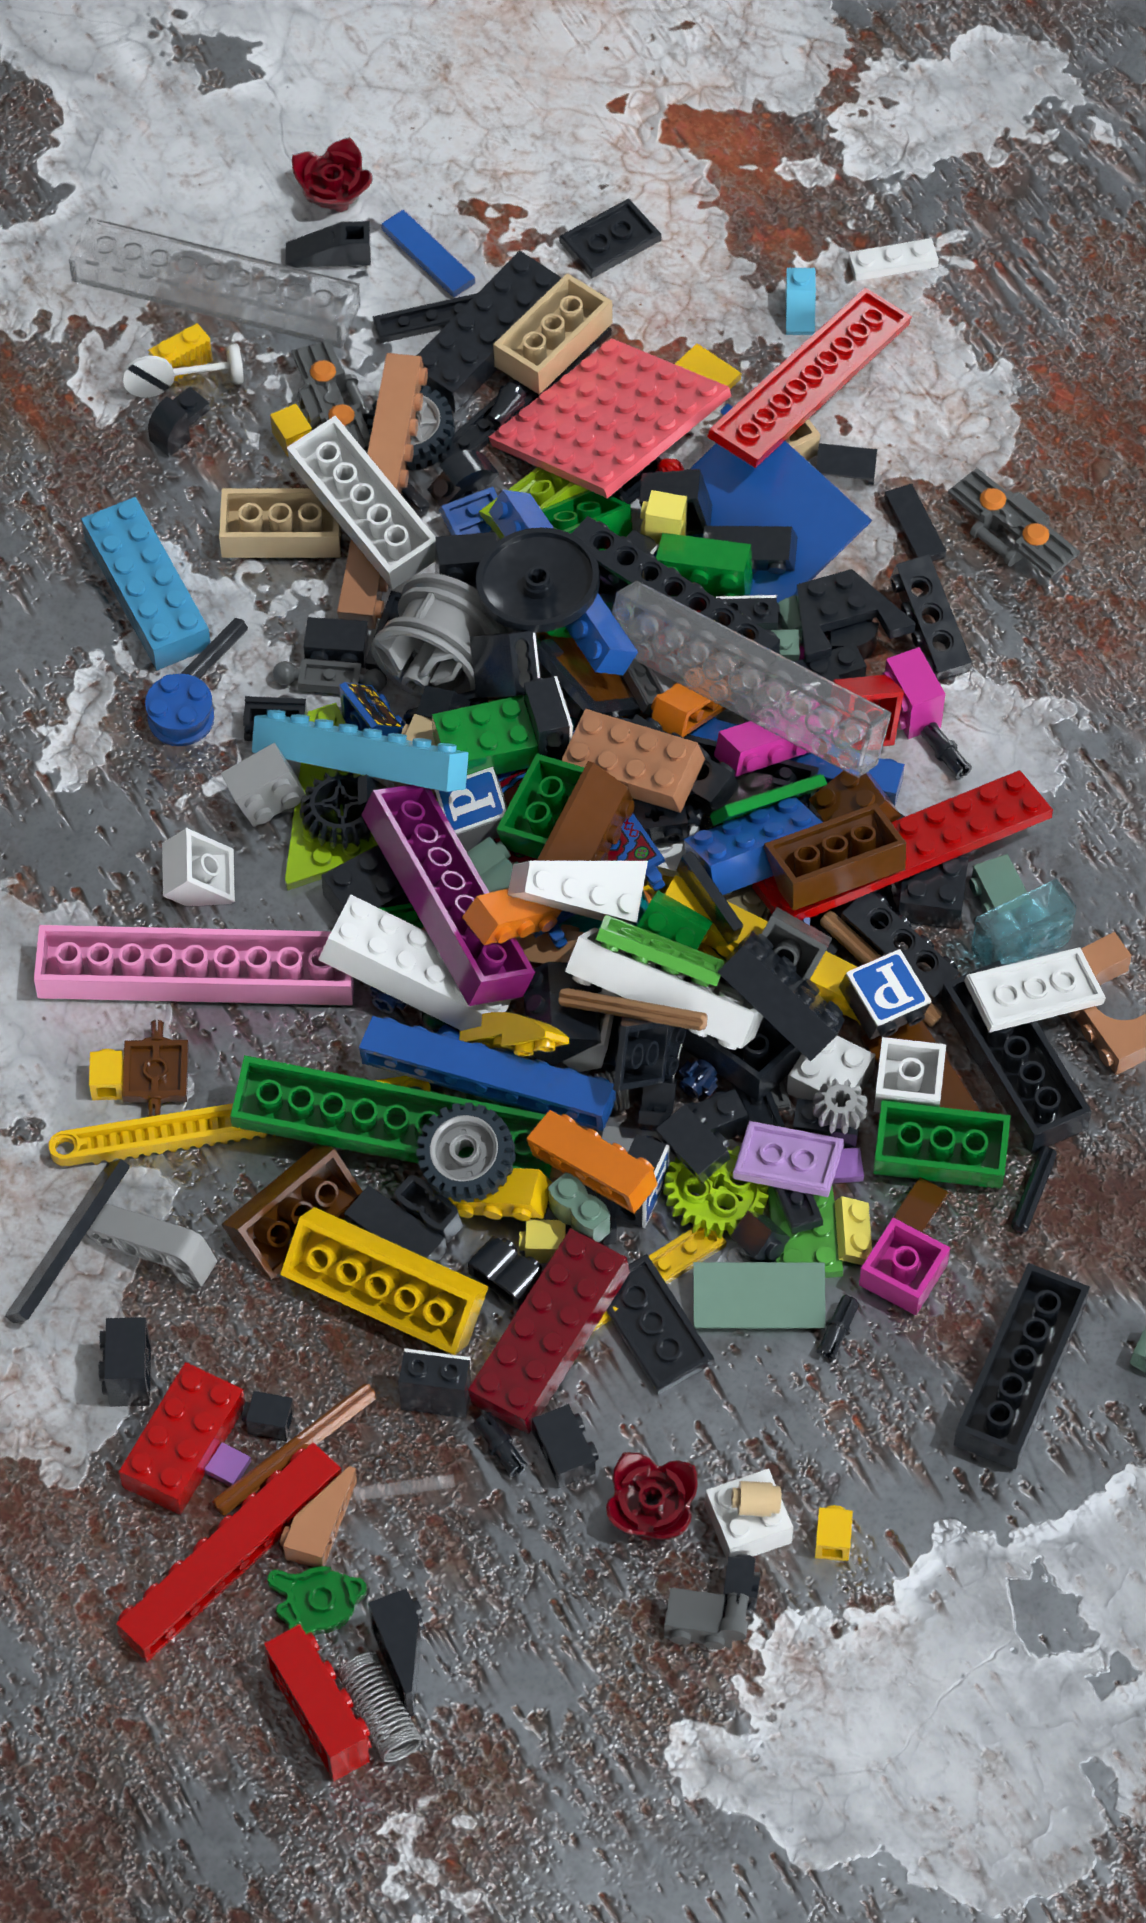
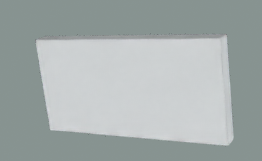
(1034, 989)

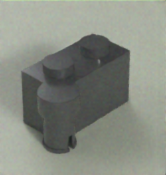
(705, 1618)

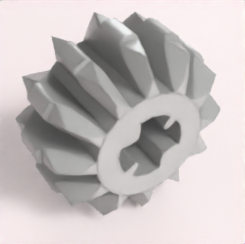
(837, 1095)

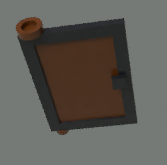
(589, 689)

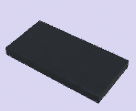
(657, 1328)

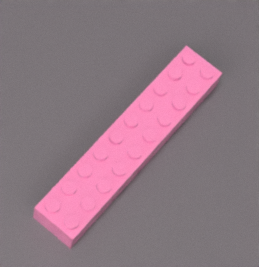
(187, 965)

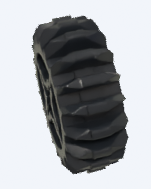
(322, 811)

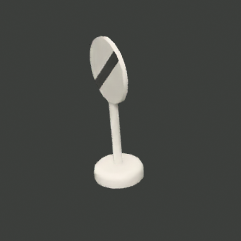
(154, 375)

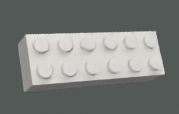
(363, 502)
(399, 963)
(618, 974)

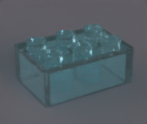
(1025, 926)

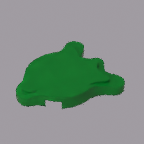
(317, 1598)

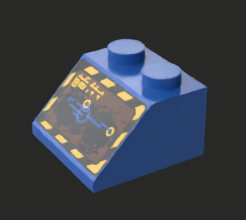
(368, 709)

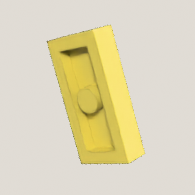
(853, 1230)

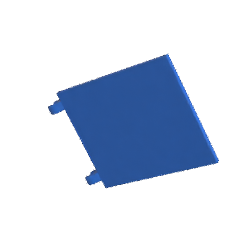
(781, 493)

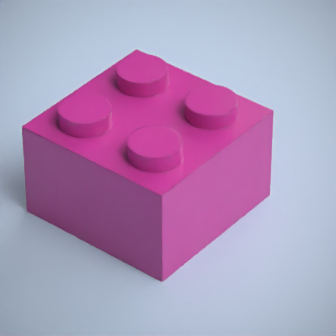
(922, 694)
(904, 1266)

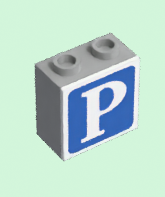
(475, 810)

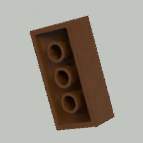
(590, 818)
(836, 856)
(268, 1221)

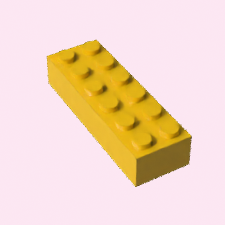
(384, 1280)

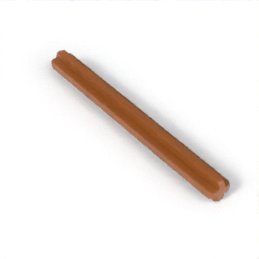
(281, 1458)

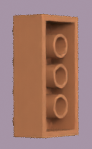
(647, 761)

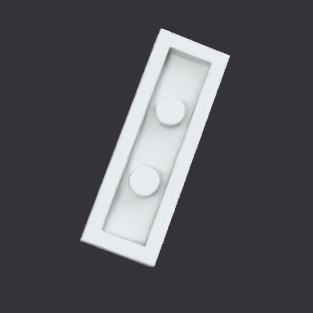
(893, 259)

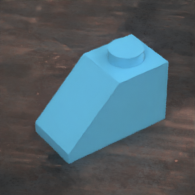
(800, 301)

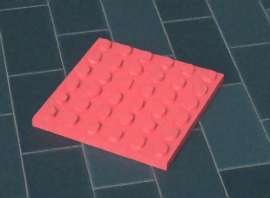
(610, 417)

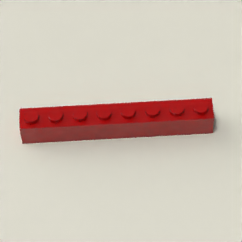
(226, 1553)

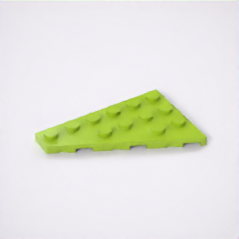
(306, 856)

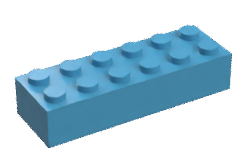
(146, 583)

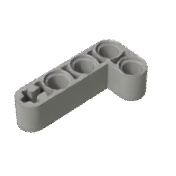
(156, 1242)

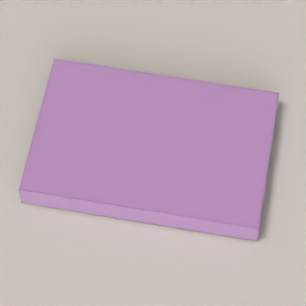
(788, 1159)

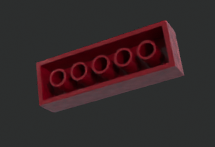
(549, 1330)

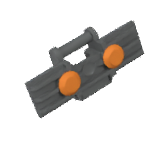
(323, 388)
(1017, 514)

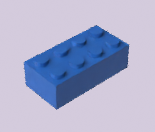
(736, 851)

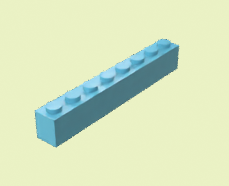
(362, 751)

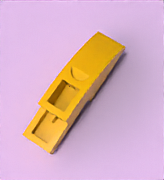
(515, 1033)

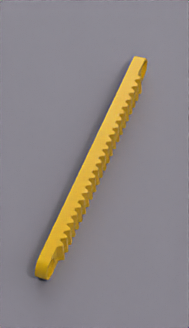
(163, 1133)

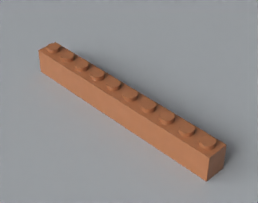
(390, 450)

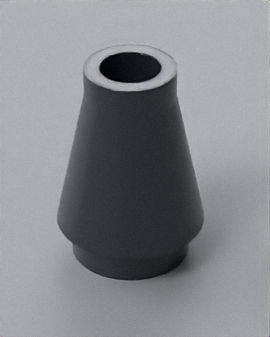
(507, 402)

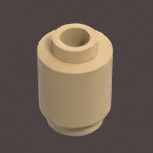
(756, 1498)

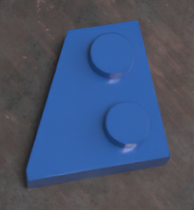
(463, 514)

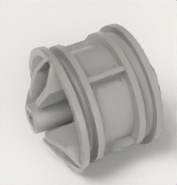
(433, 635)

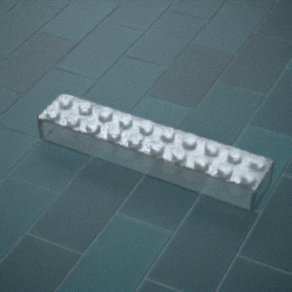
(214, 282)
(752, 680)

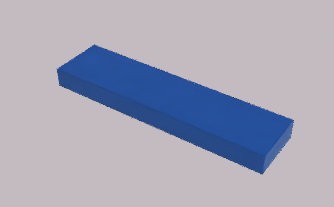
(428, 253)

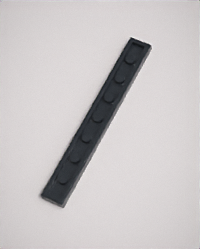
(476, 432)

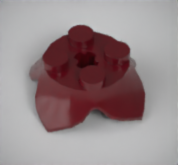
(333, 178)
(640, 1478)

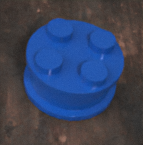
(179, 709)

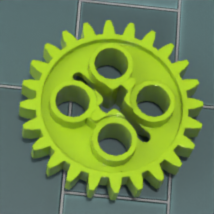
(713, 1192)

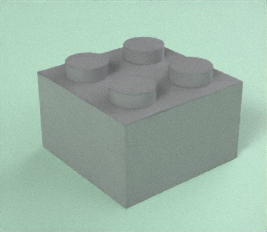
(263, 785)

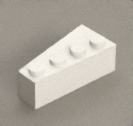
(582, 886)

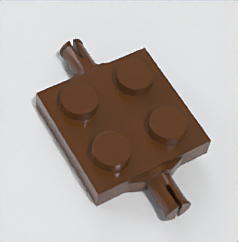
(155, 1070)

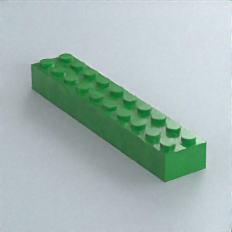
(355, 1112)

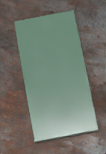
(758, 1295)

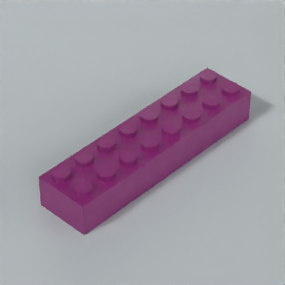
(441, 888)

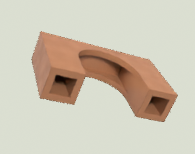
(1118, 1042)

